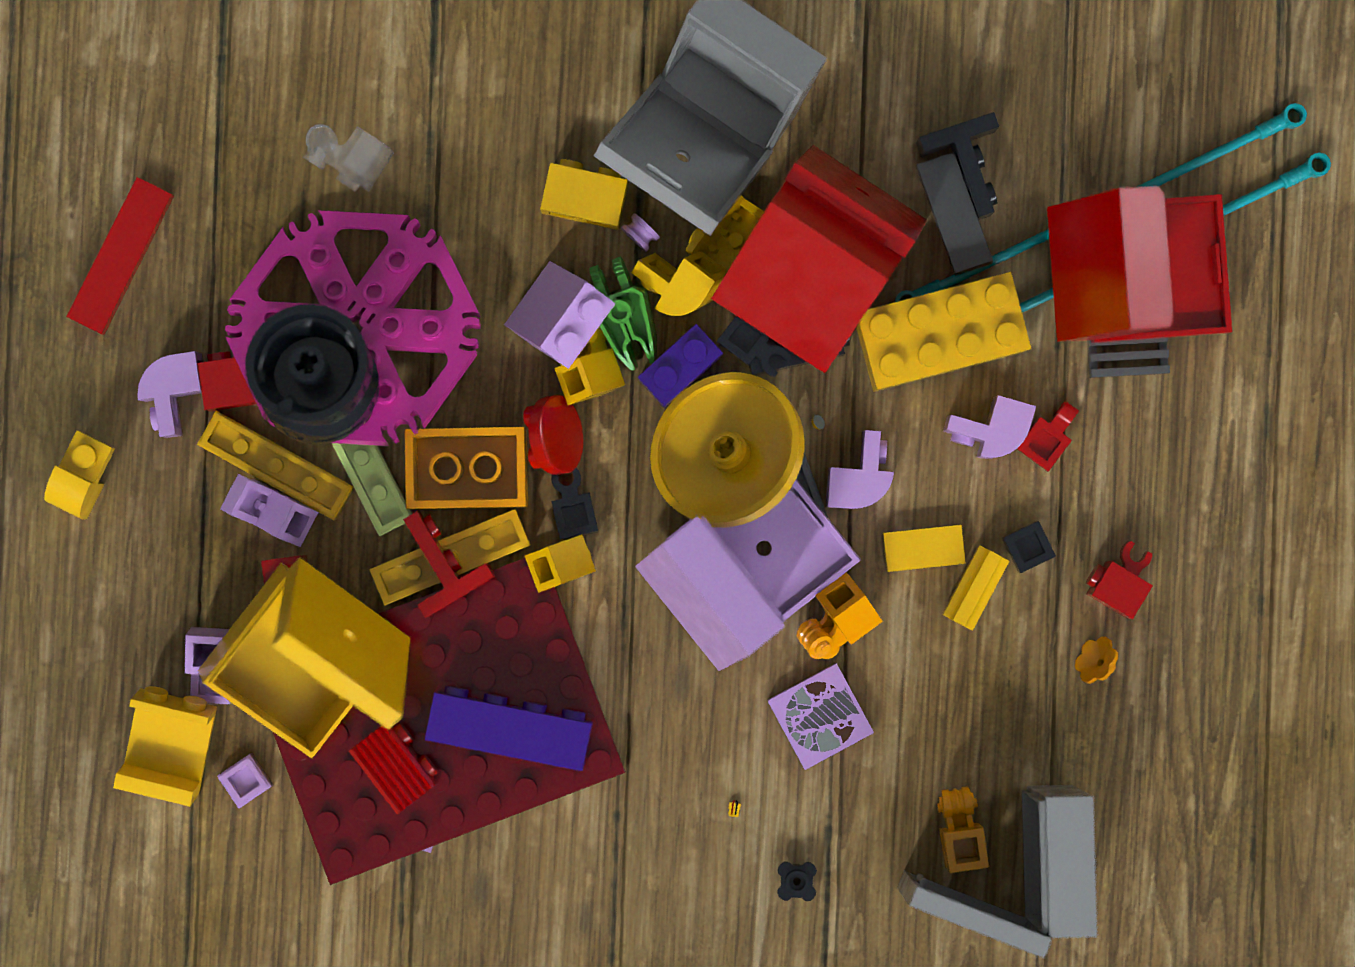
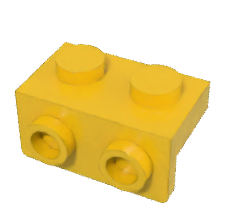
(729, 235)

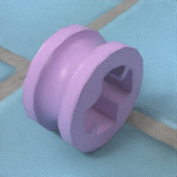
(640, 232)

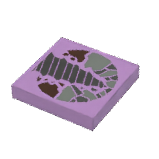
(820, 716)

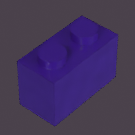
(680, 366)

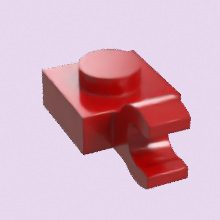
(1046, 440)

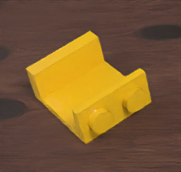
(166, 746)

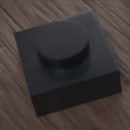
(1028, 547)

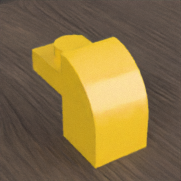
(681, 288)
(75, 482)

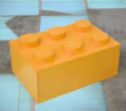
(466, 468)

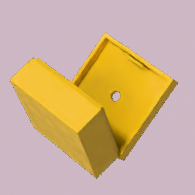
(308, 657)

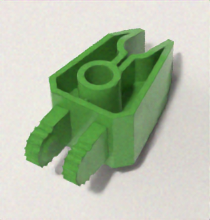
(630, 316)

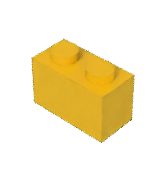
(584, 194)

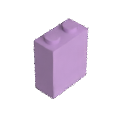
(559, 314)

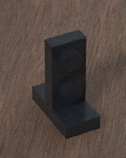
(968, 157)

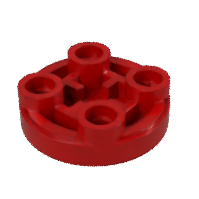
(554, 435)

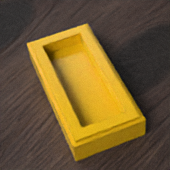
(924, 548)

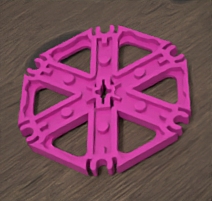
(375, 300)

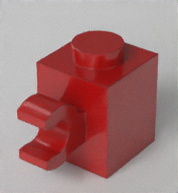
(1120, 586)

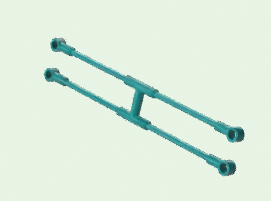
(1261, 131)

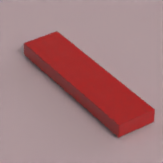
(120, 256)

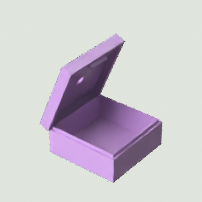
(731, 593)

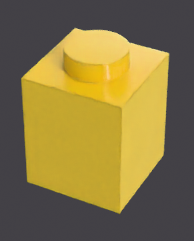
(560, 563)

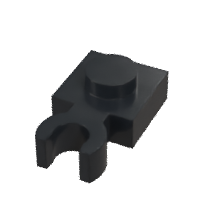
(748, 342)
(573, 512)

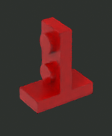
(444, 565)

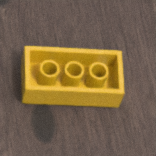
(942, 331)

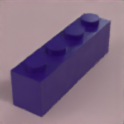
(509, 730)

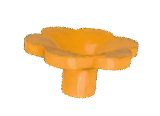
(1096, 660)

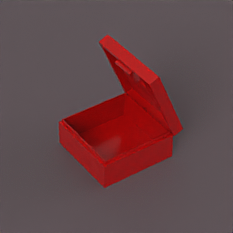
(818, 258)
(1139, 266)

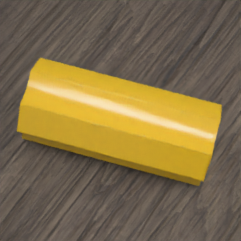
(975, 587)

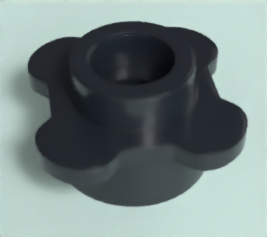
(791, 871)

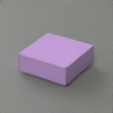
(245, 780)

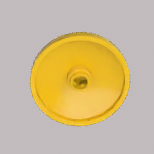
(727, 449)

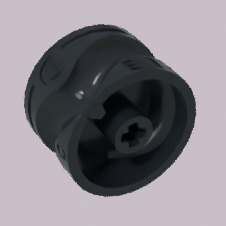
(312, 373)

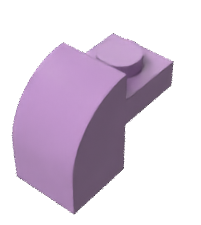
(163, 383)
(1003, 432)
(860, 486)
(269, 510)
(198, 646)

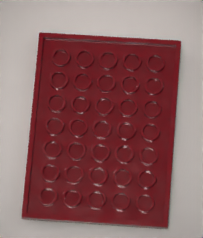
(491, 642)

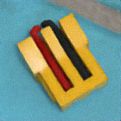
(734, 808)

